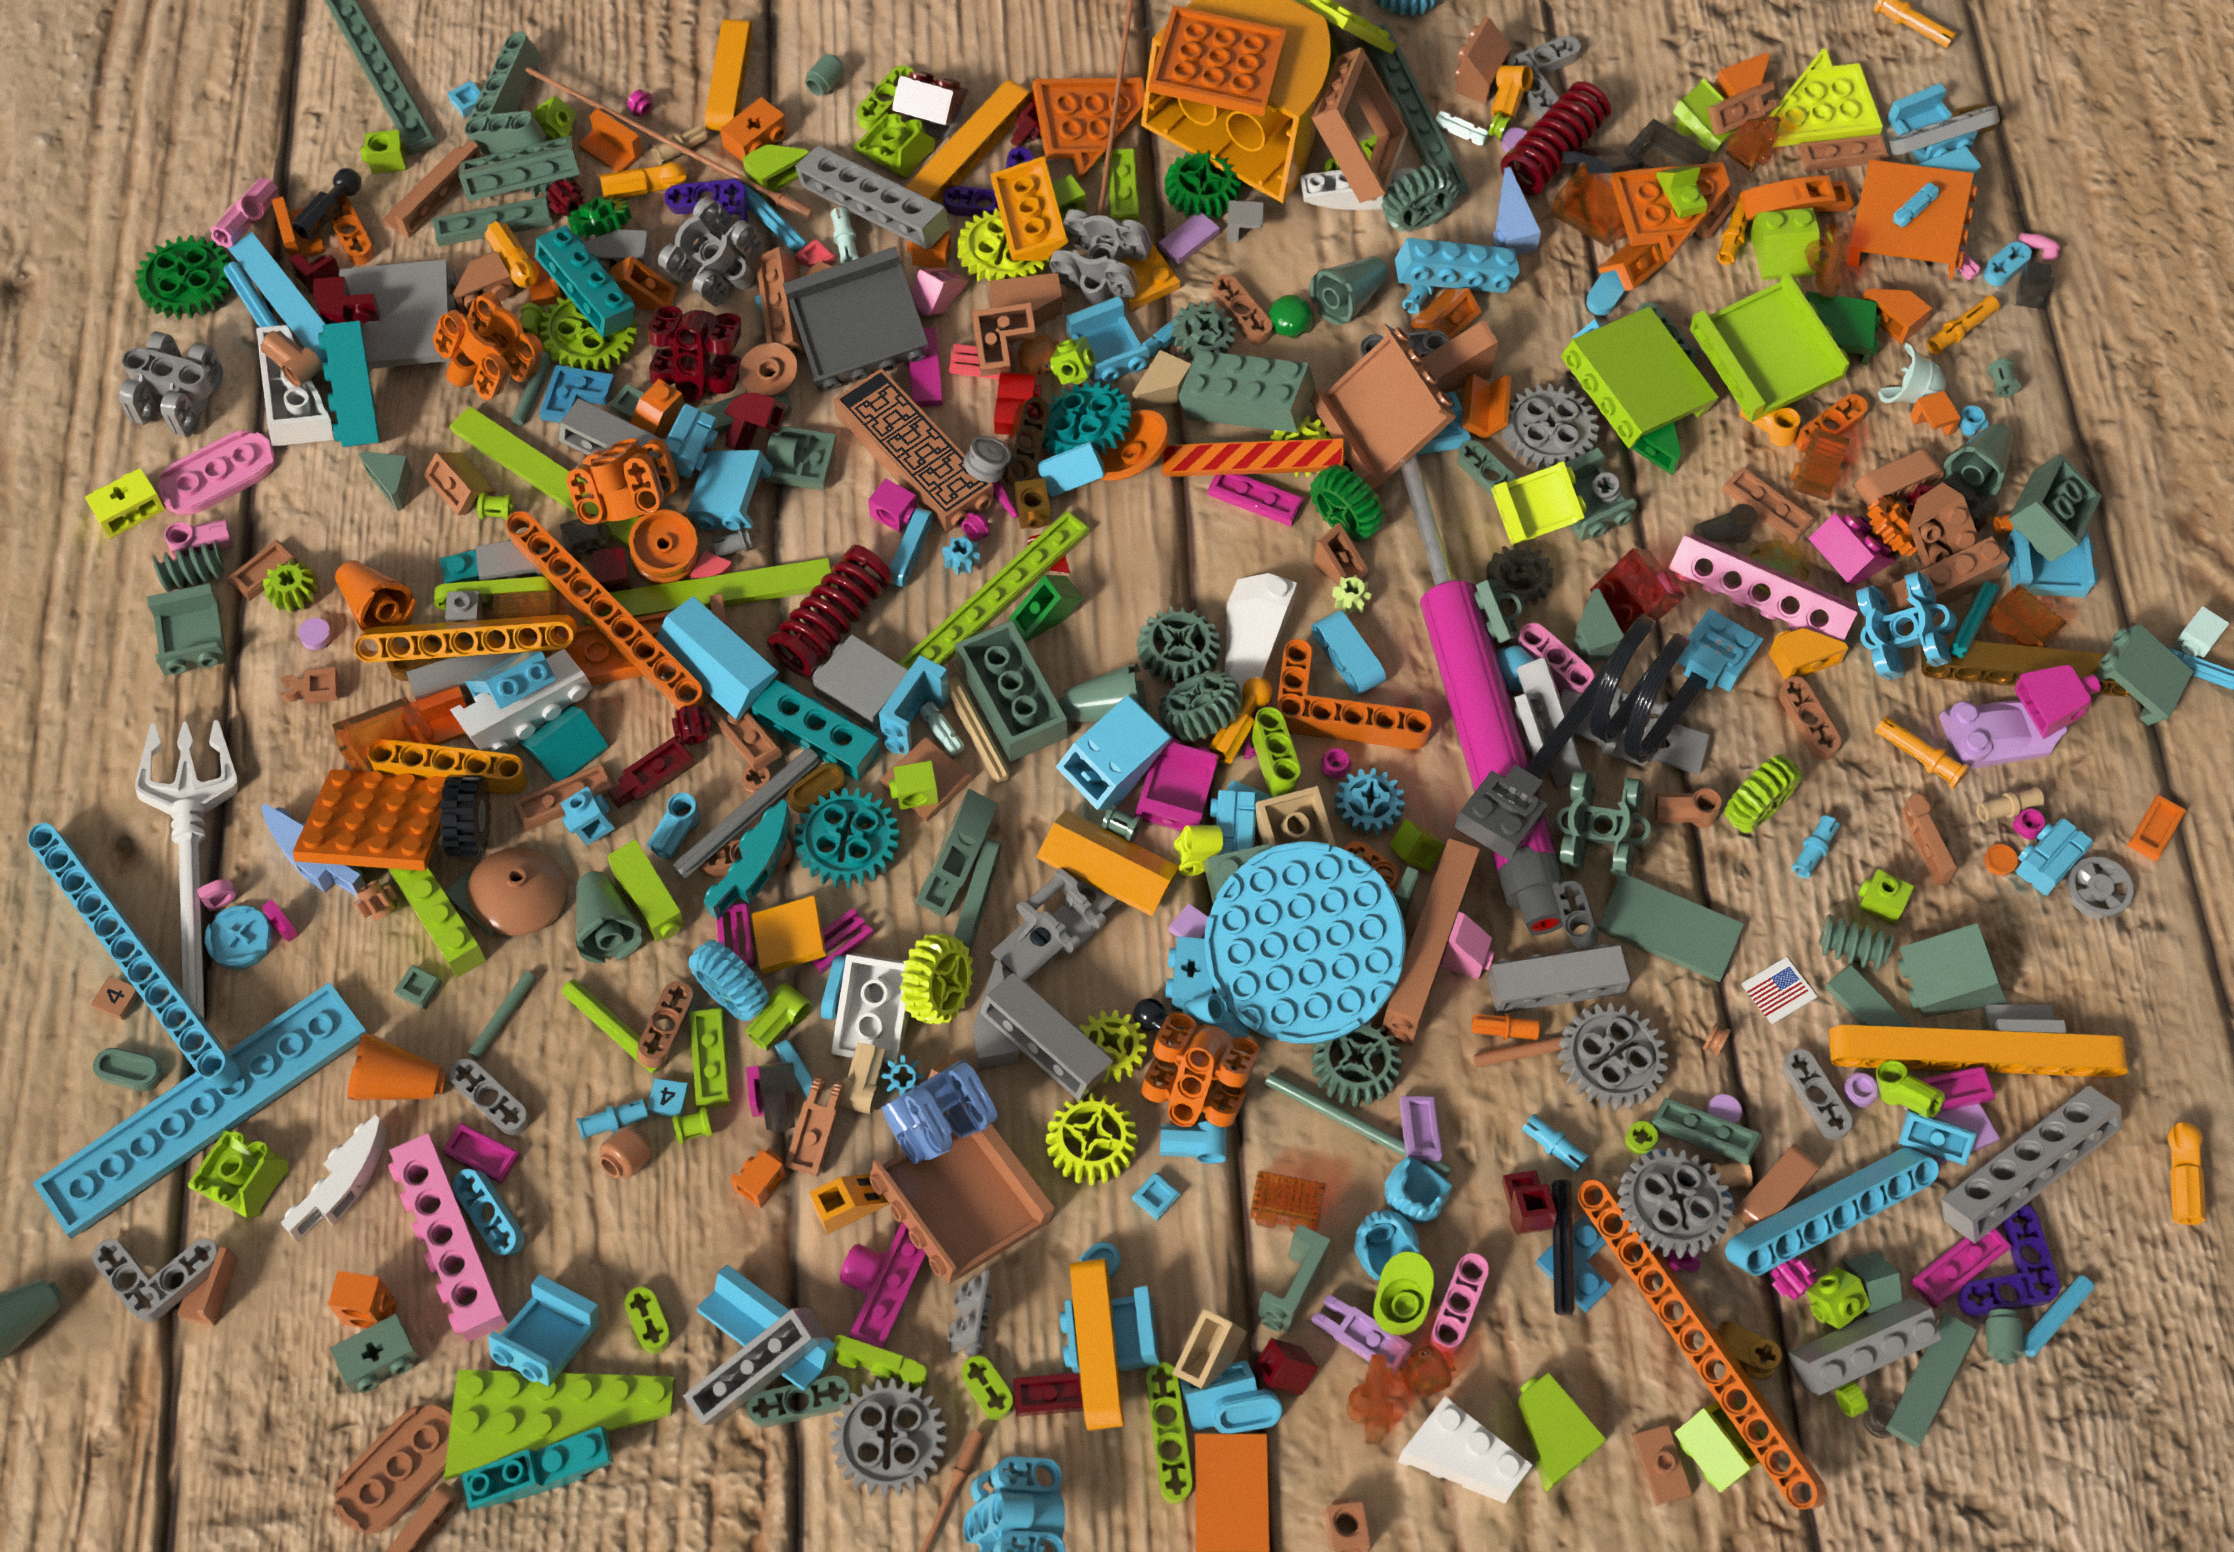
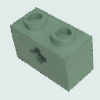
(356, 1354)

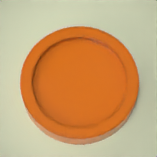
(2001, 859)

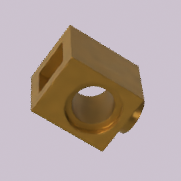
(1032, 493)

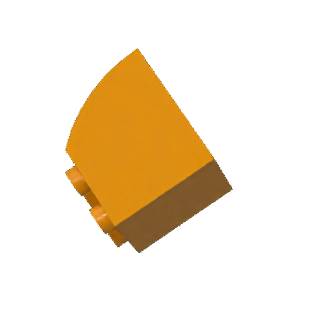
(1267, 149)

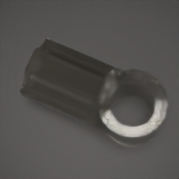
(1980, 505)
(1725, 527)
(777, 1089)

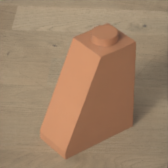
(1041, 290)
(1462, 356)

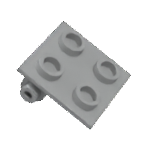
(972, 1305)

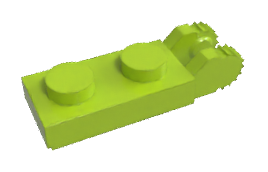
(880, 1361)

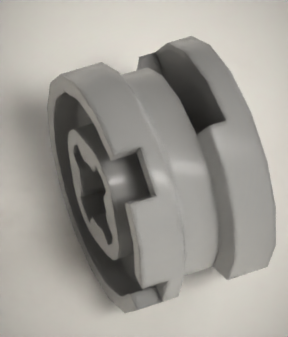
(987, 459)

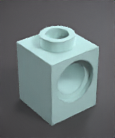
(2201, 633)

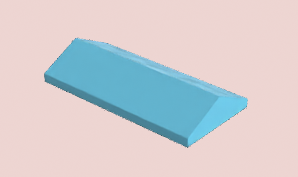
(715, 656)

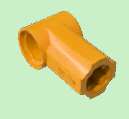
(1511, 83)
(1780, 425)

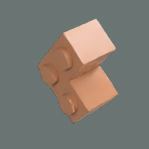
(995, 329)

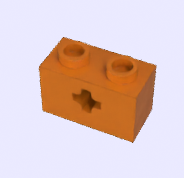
(753, 128)

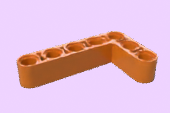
(1340, 711)

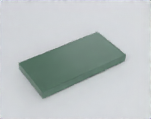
(1670, 927)

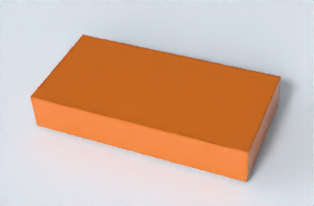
(2156, 827)

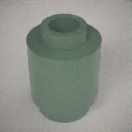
(824, 74)
(2004, 1336)

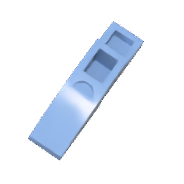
(286, 833)

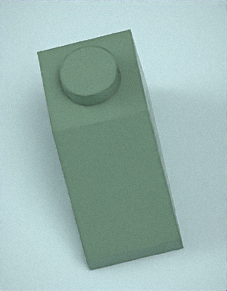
(1596, 631)

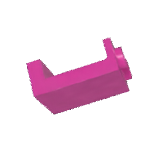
(1177, 786)

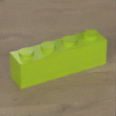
(439, 919)

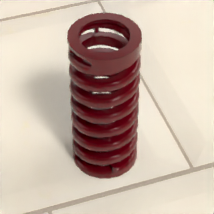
(1571, 130)
(831, 614)

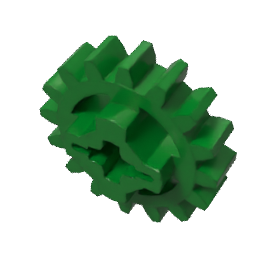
(599, 217)

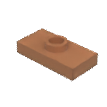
(1662, 1465)

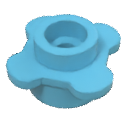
(1977, 418)

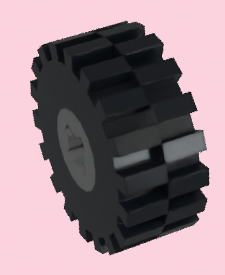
(465, 815)

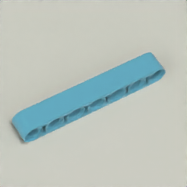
(280, 292)
(1831, 1211)

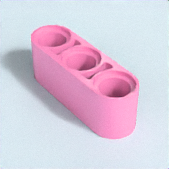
(1547, 646)
(1465, 1290)

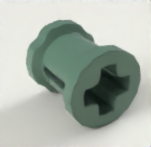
(2004, 377)
(1114, 815)

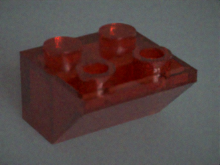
(1636, 587)

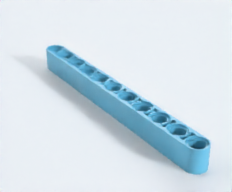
(87, 895)

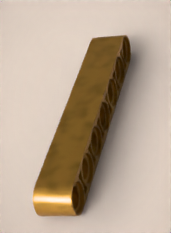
(2006, 662)

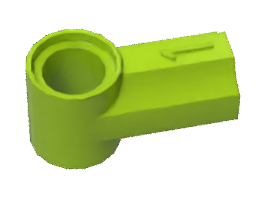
(784, 1009)
(1901, 1088)

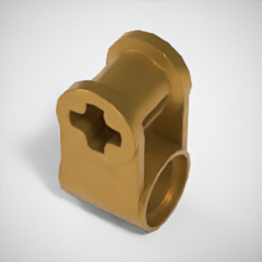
(1747, 1350)

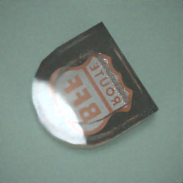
(1877, 1416)

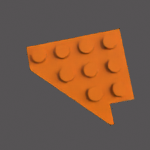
(1078, 114)
(1649, 213)

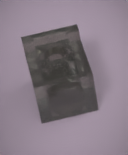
(2034, 285)
(584, 538)

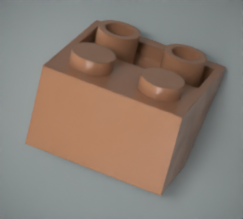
(1481, 61)
(1941, 525)

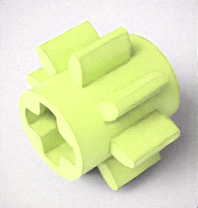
(1351, 595)

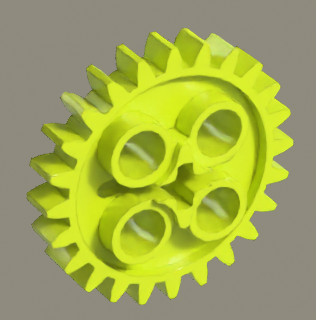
(980, 250)

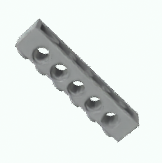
(873, 197)
(2031, 1163)

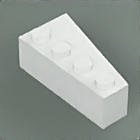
(292, 412)
(500, 729)

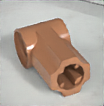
(296, 363)
(1685, 807)

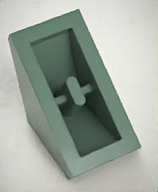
(390, 474)
(1878, 1279)

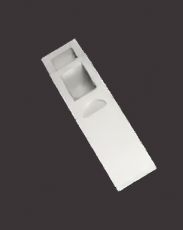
(1333, 191)
(349, 1170)

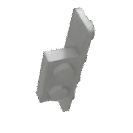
(1541, 713)

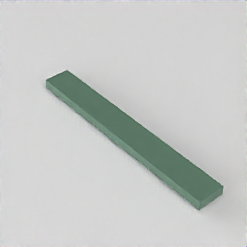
(382, 75)
(1414, 110)

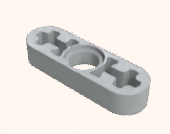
(491, 1111)
(1821, 1120)

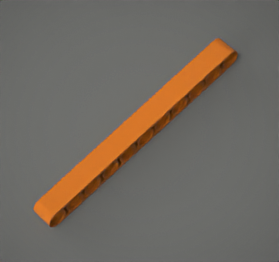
(1713, 1350)

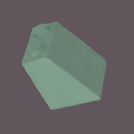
(1951, 972)

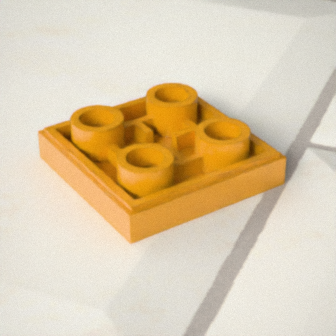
(788, 935)

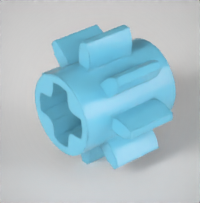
(961, 555)
(895, 1068)

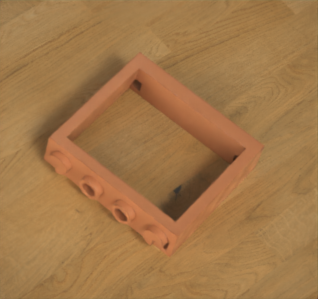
(1355, 75)

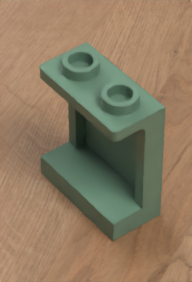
(1599, 515)
(188, 629)
(2146, 672)
(1309, 1250)

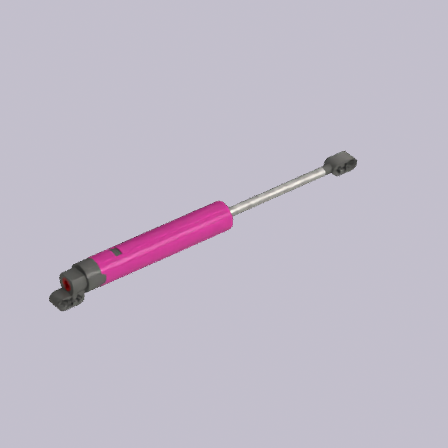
(1489, 725)

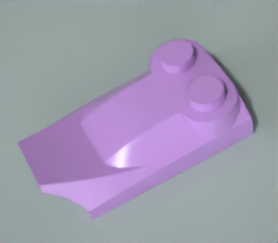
(1994, 734)

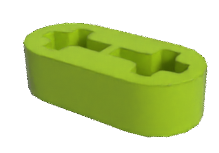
(640, 1323)
(980, 1392)

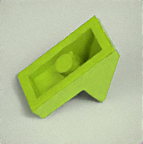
(1682, 190)

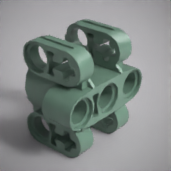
(1578, 835)

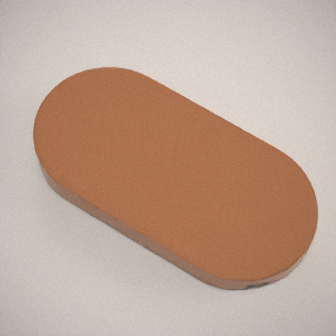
(395, 1470)

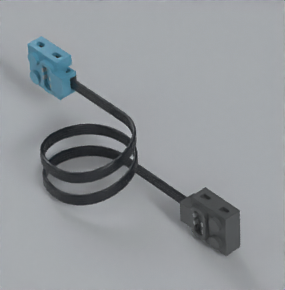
(1717, 650)

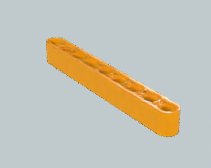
(1966, 1049)

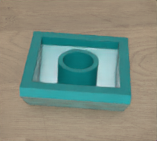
(565, 744)

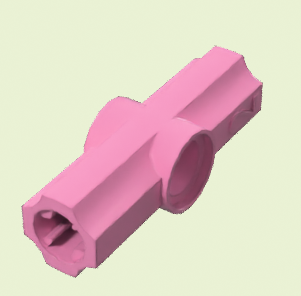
(244, 212)

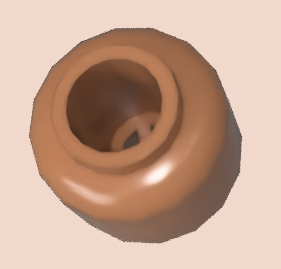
(625, 1152)

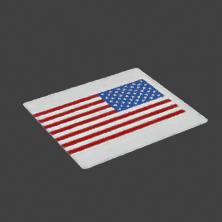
(1779, 990)

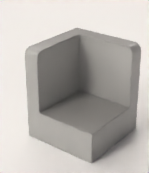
(1243, 215)

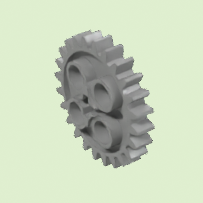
(1549, 426)
(1630, 1081)
(1674, 1203)
(920, 1438)

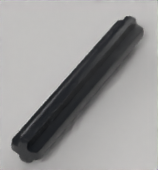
(1563, 1248)

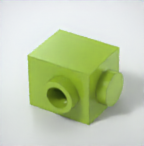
(1884, 896)

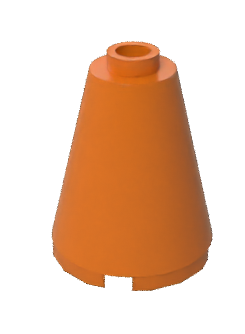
(373, 596)
(392, 1073)

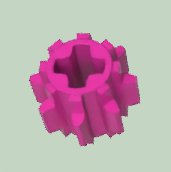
(1794, 1277)

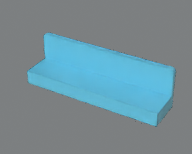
(747, 1311)

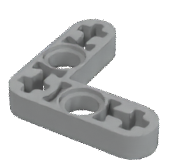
(1551, 49)
(157, 1287)

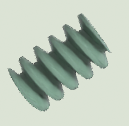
(190, 567)
(1855, 943)

